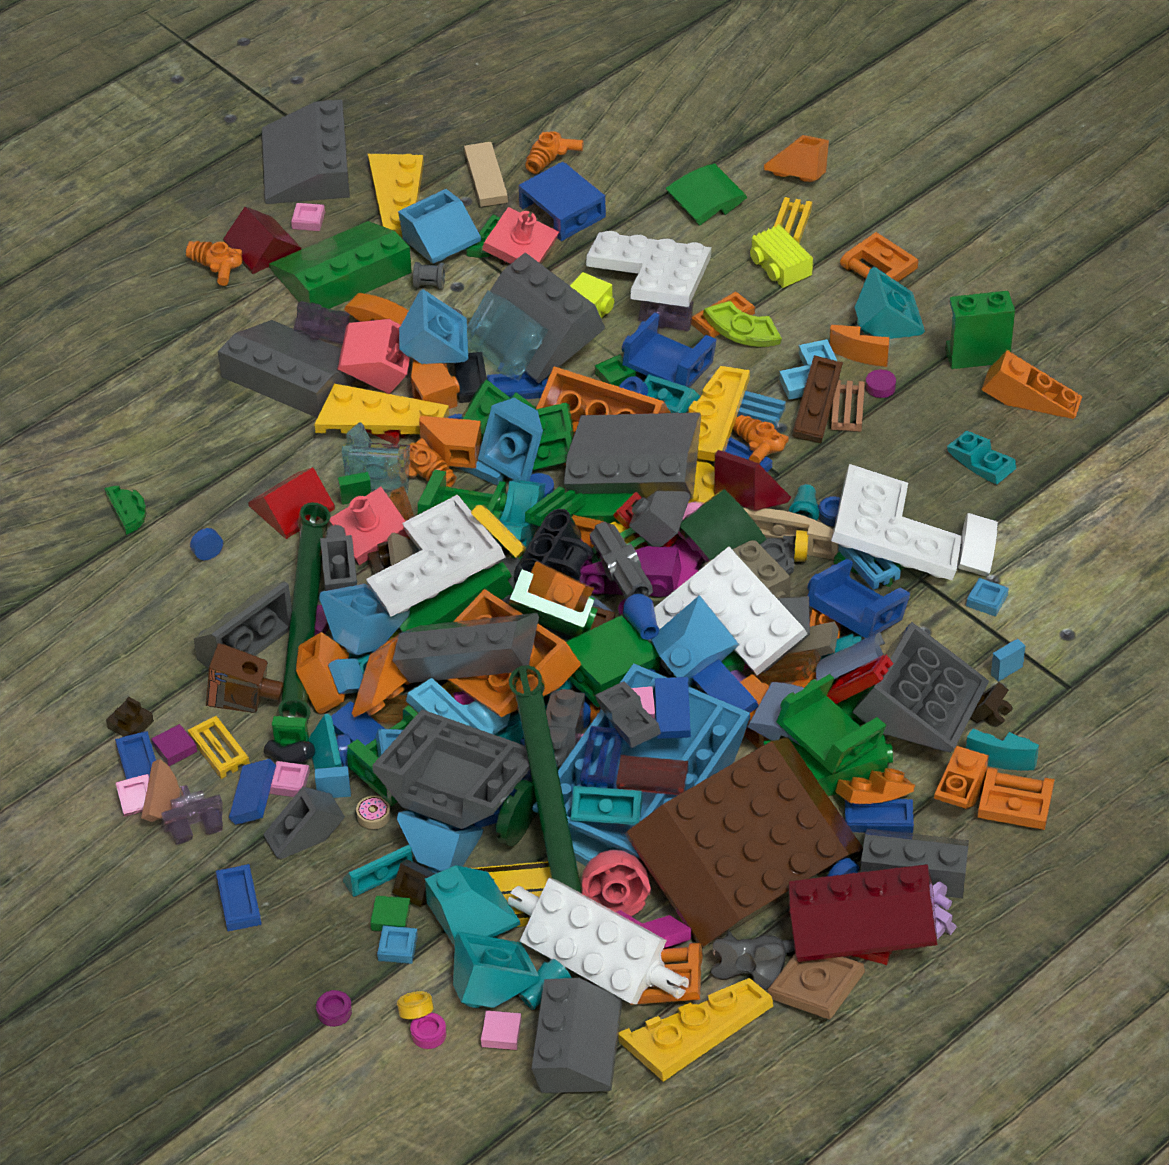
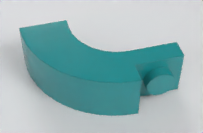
(520, 498)

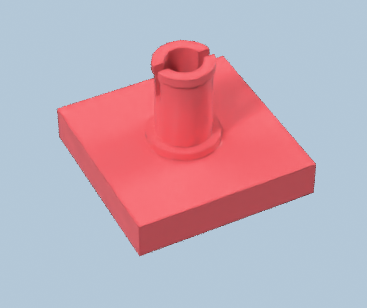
(519, 234)
(369, 522)

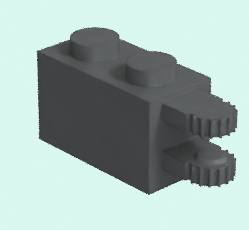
(338, 559)
(565, 721)

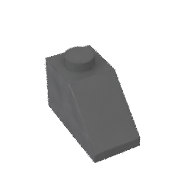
(659, 516)
(304, 822)

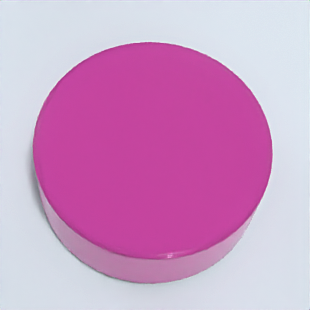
(428, 1031)

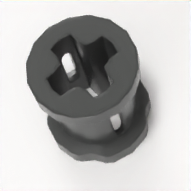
(429, 275)

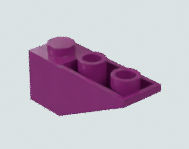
(658, 563)

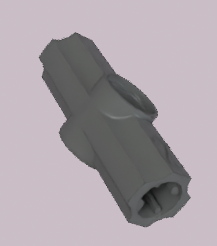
(620, 560)

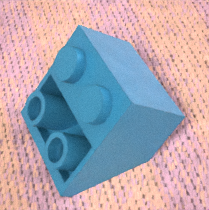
(438, 226)

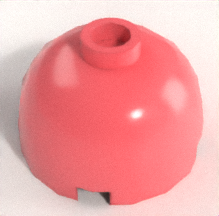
(616, 881)

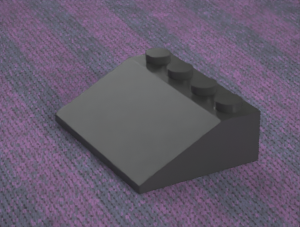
(306, 155)
(556, 306)
(283, 365)
(634, 454)
(925, 692)

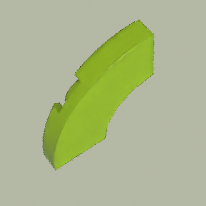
(741, 326)

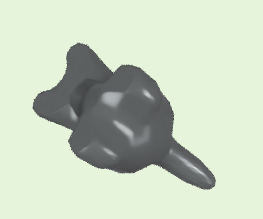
(759, 957)

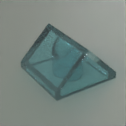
(384, 462)

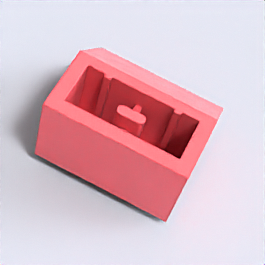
(373, 354)

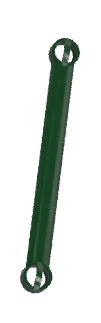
(303, 604)
(545, 778)

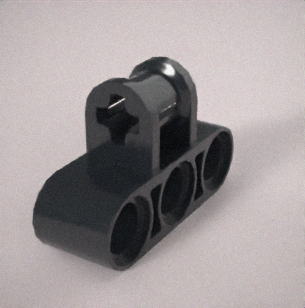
(557, 546)

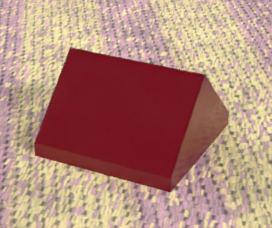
(259, 239)
(747, 482)

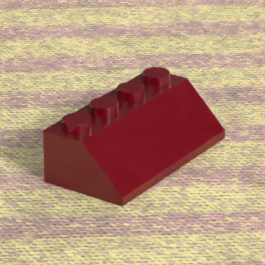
(863, 913)

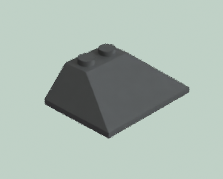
(450, 769)

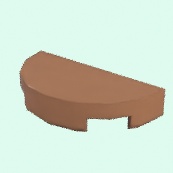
(160, 790)

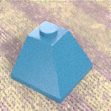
(433, 332)
(511, 439)
(358, 618)
(693, 640)
(437, 842)

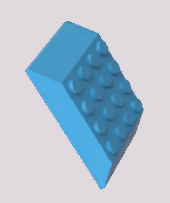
(713, 745)

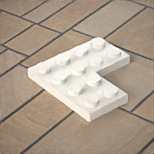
(665, 269)
(873, 522)
(450, 551)
(742, 605)

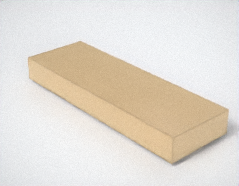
(485, 174)

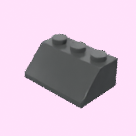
(249, 626)
(897, 849)
(576, 1037)

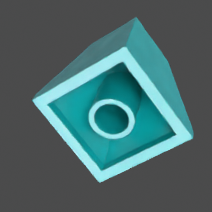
(887, 308)
(469, 903)
(490, 970)

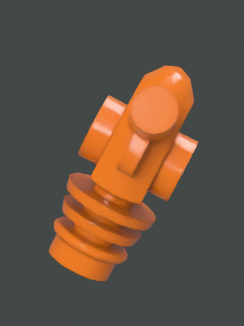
(547, 148)
(216, 256)
(760, 436)
(425, 460)

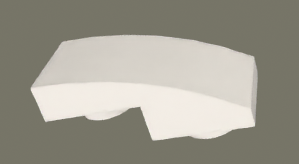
(977, 544)

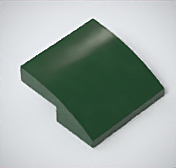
(719, 525)

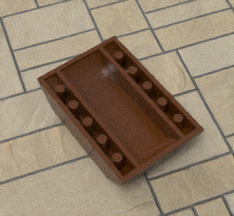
(741, 838)

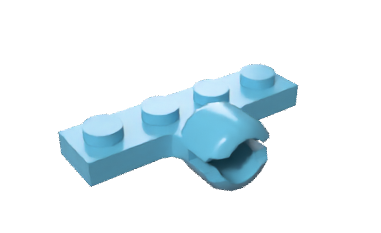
(437, 700)

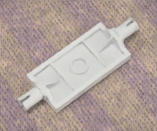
(595, 942)

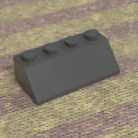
(466, 648)

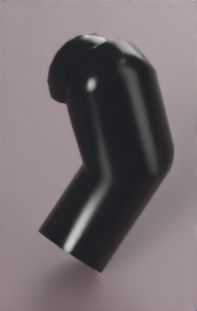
(294, 753)

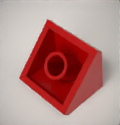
(283, 502)

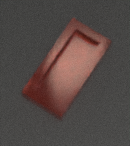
(652, 775)

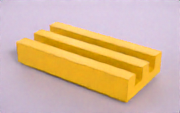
(794, 208)
(498, 530)
(229, 763)

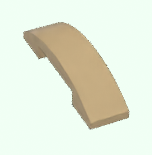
(779, 523)

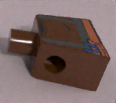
(239, 681)

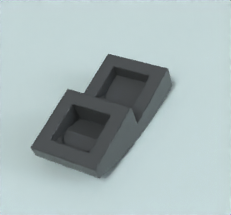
(627, 715)

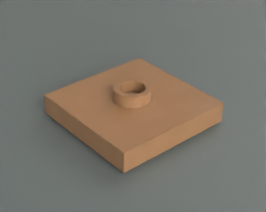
(816, 984)

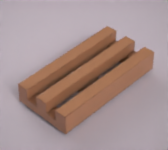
(849, 389)

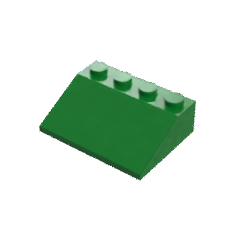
(344, 265)

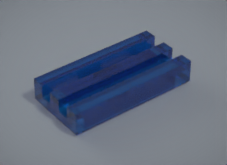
(599, 780)

